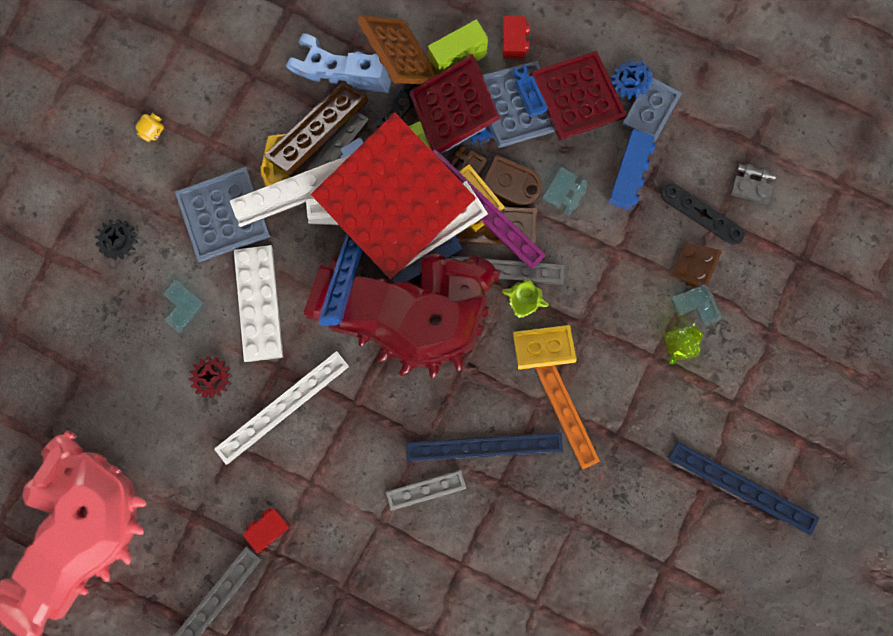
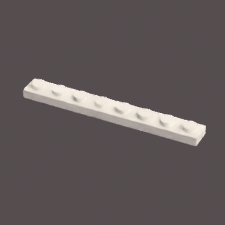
(281, 408)

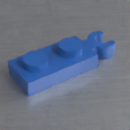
(529, 92)

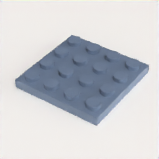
(514, 122)
(211, 216)

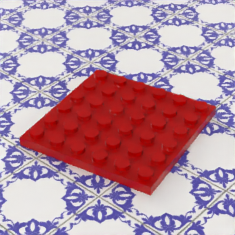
(393, 196)

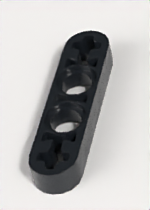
(396, 107)

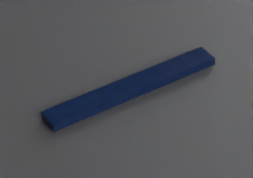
(484, 447)
(743, 488)

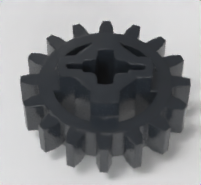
(112, 232)

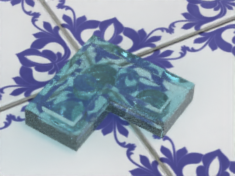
(699, 300)
(187, 306)

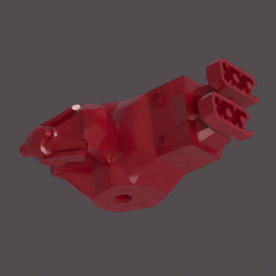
(415, 322)

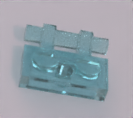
(559, 189)

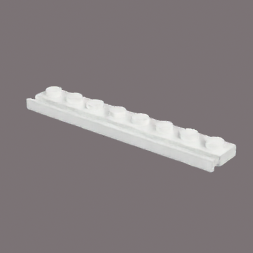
(282, 194)

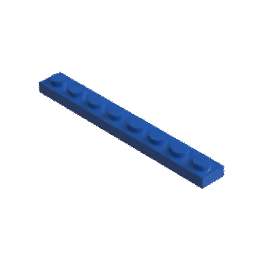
(341, 283)

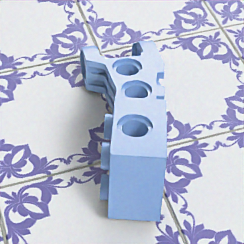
(357, 68)

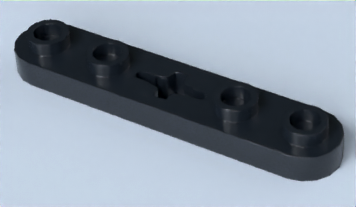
(718, 225)

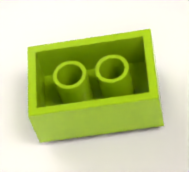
(458, 46)

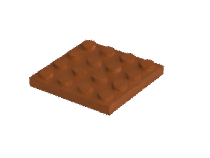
(397, 49)

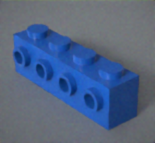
(631, 170)
(446, 249)

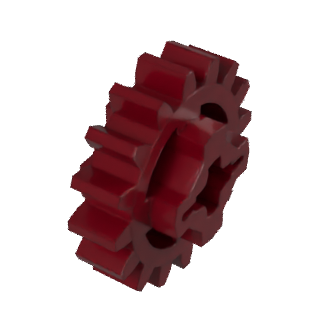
(211, 385)

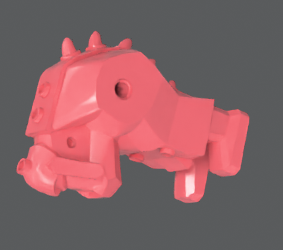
(87, 531)

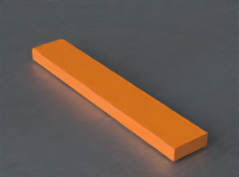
(567, 416)

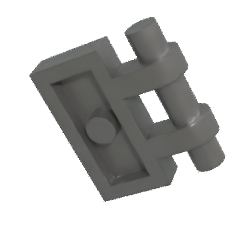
(751, 189)

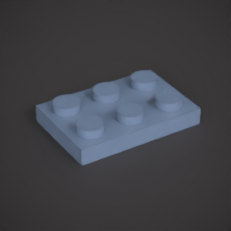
(652, 109)

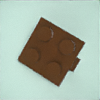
(696, 264)

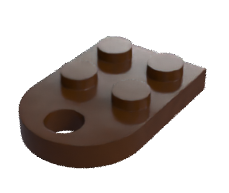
(511, 180)

